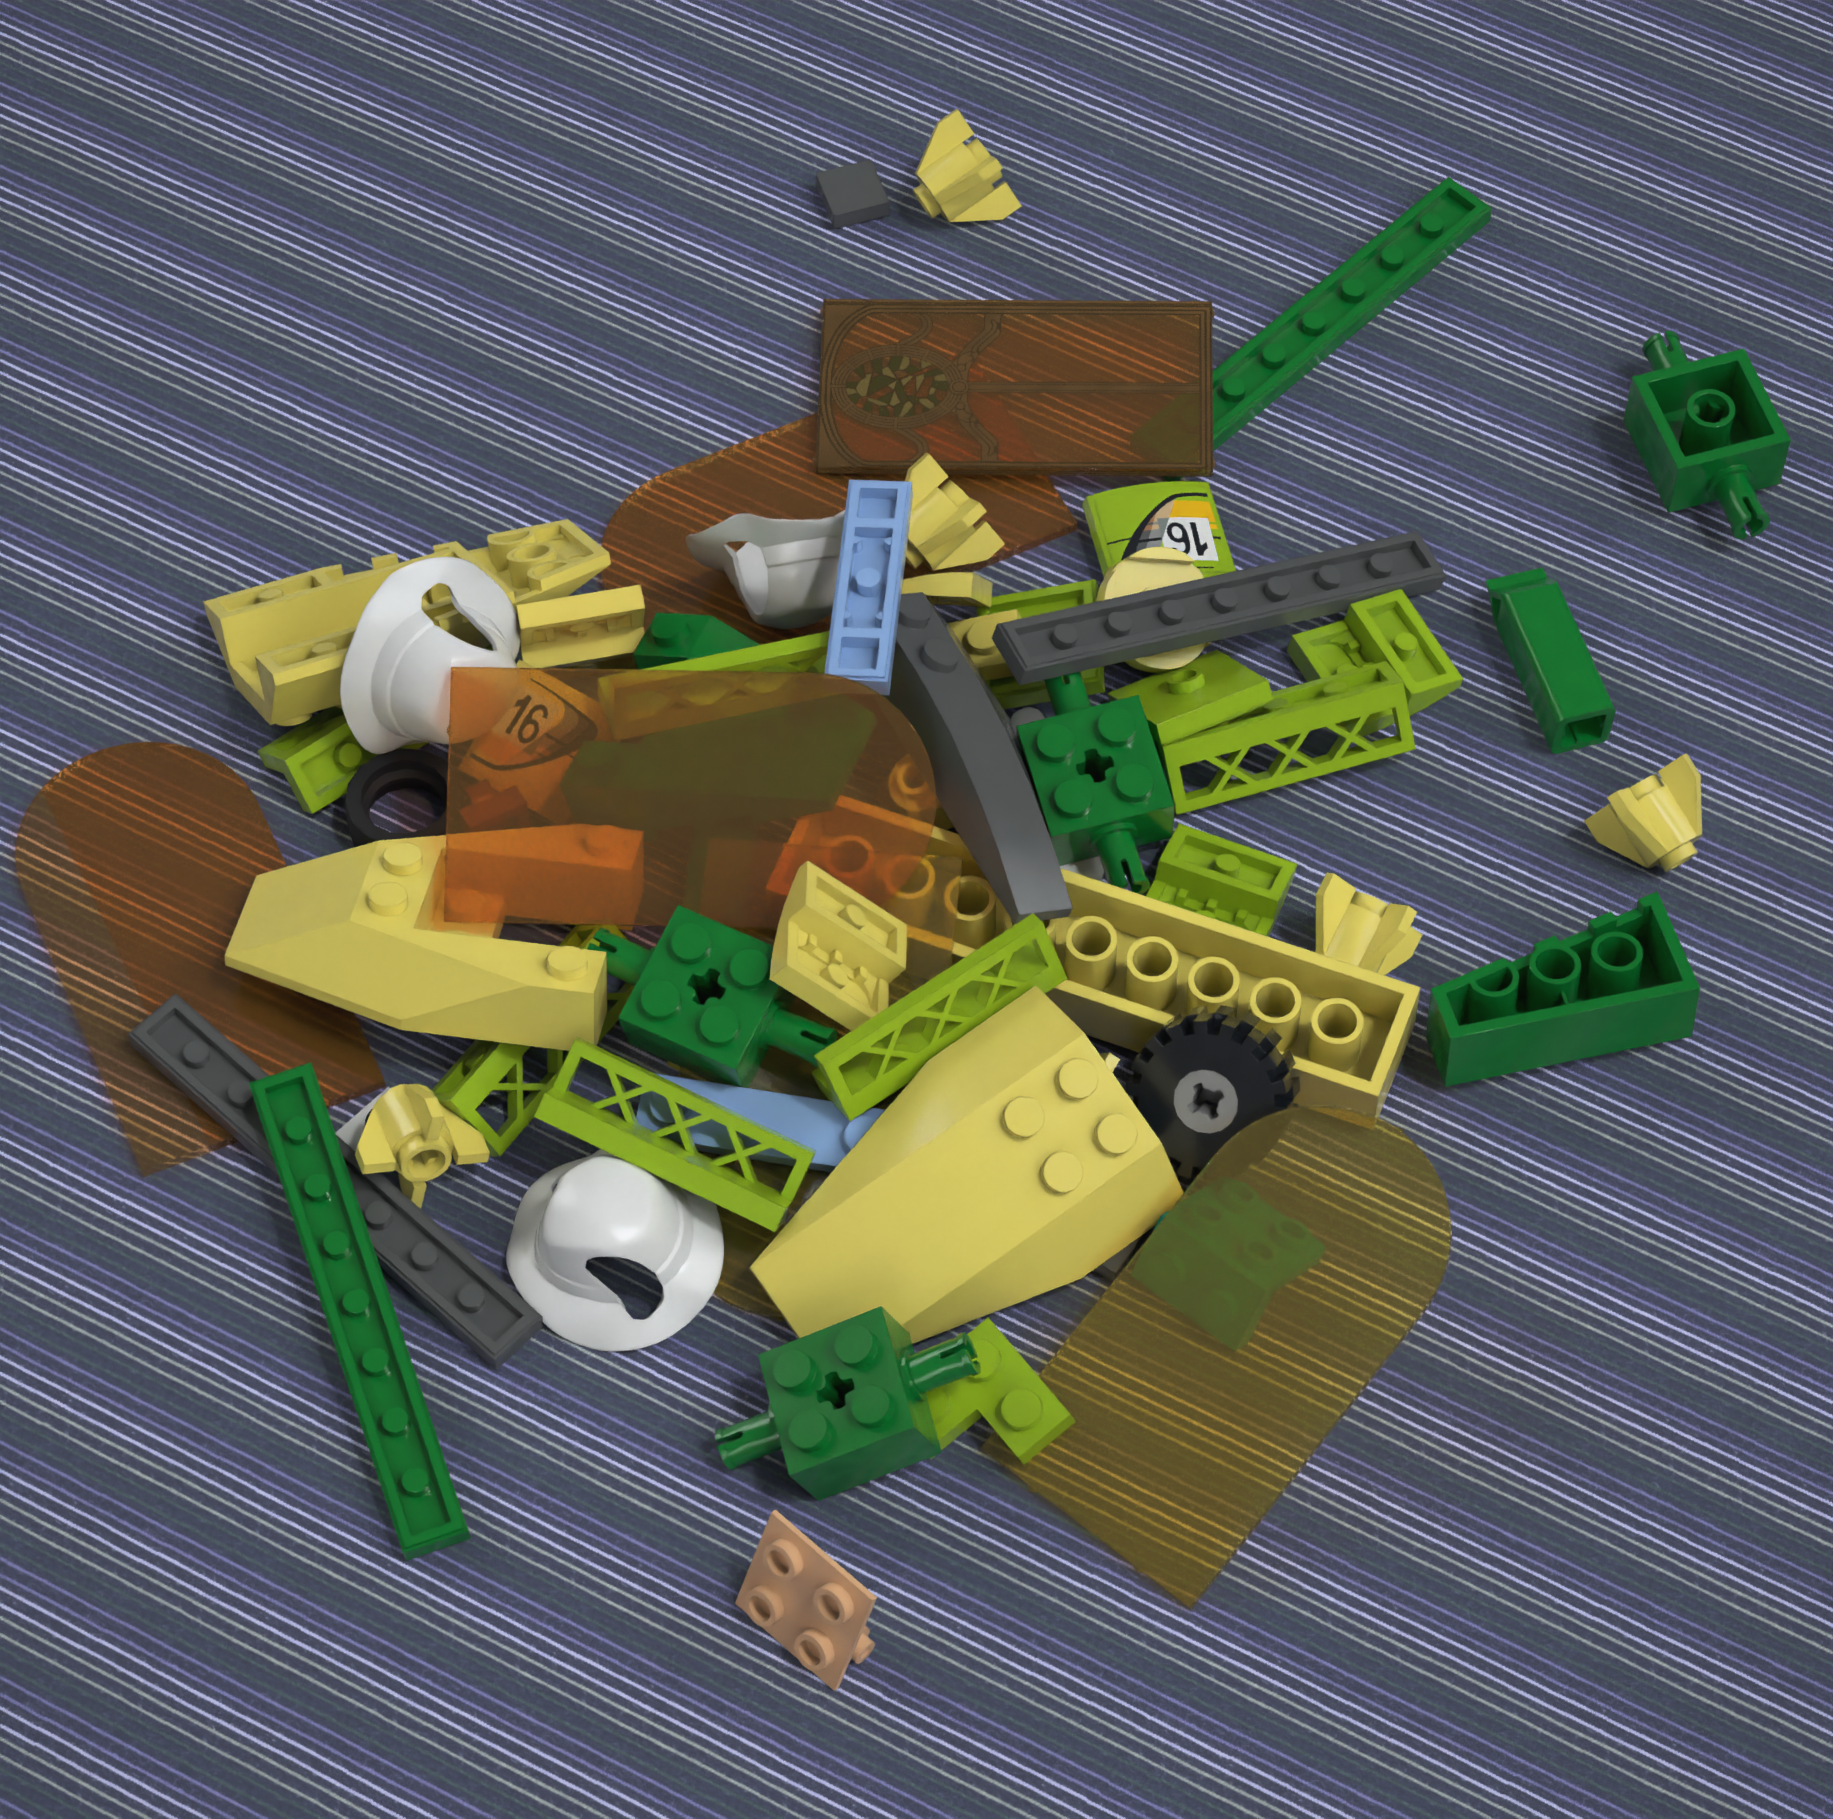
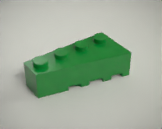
(1567, 1000)

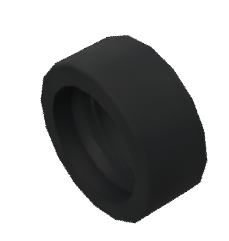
(389, 773)

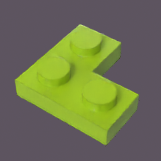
(1003, 1393)

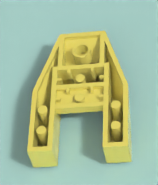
(375, 942)

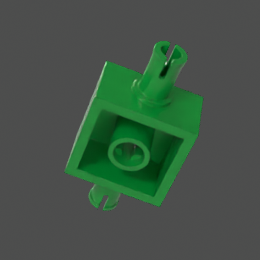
(1707, 432)
(1104, 745)
(725, 1035)
(849, 1403)

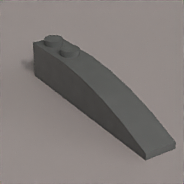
(975, 763)

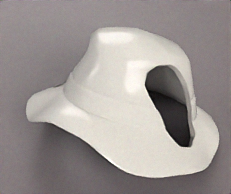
(782, 571)
(402, 662)
(613, 1211)

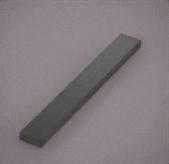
(1214, 607)
(404, 1237)

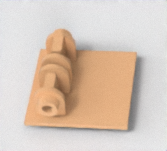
(807, 1602)

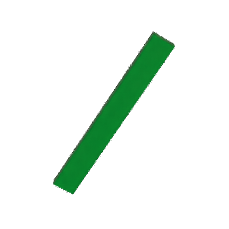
(1342, 305)
(359, 1312)

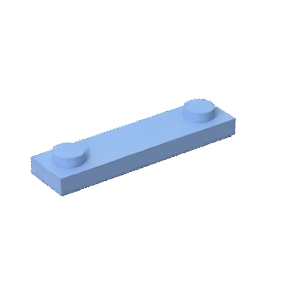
(869, 582)
(803, 1119)

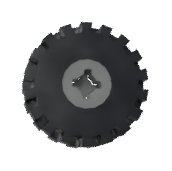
(1236, 1071)

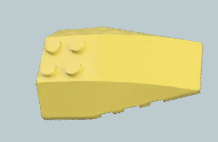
(293, 634)
(977, 1185)

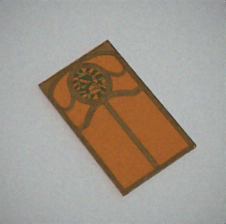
(1016, 387)

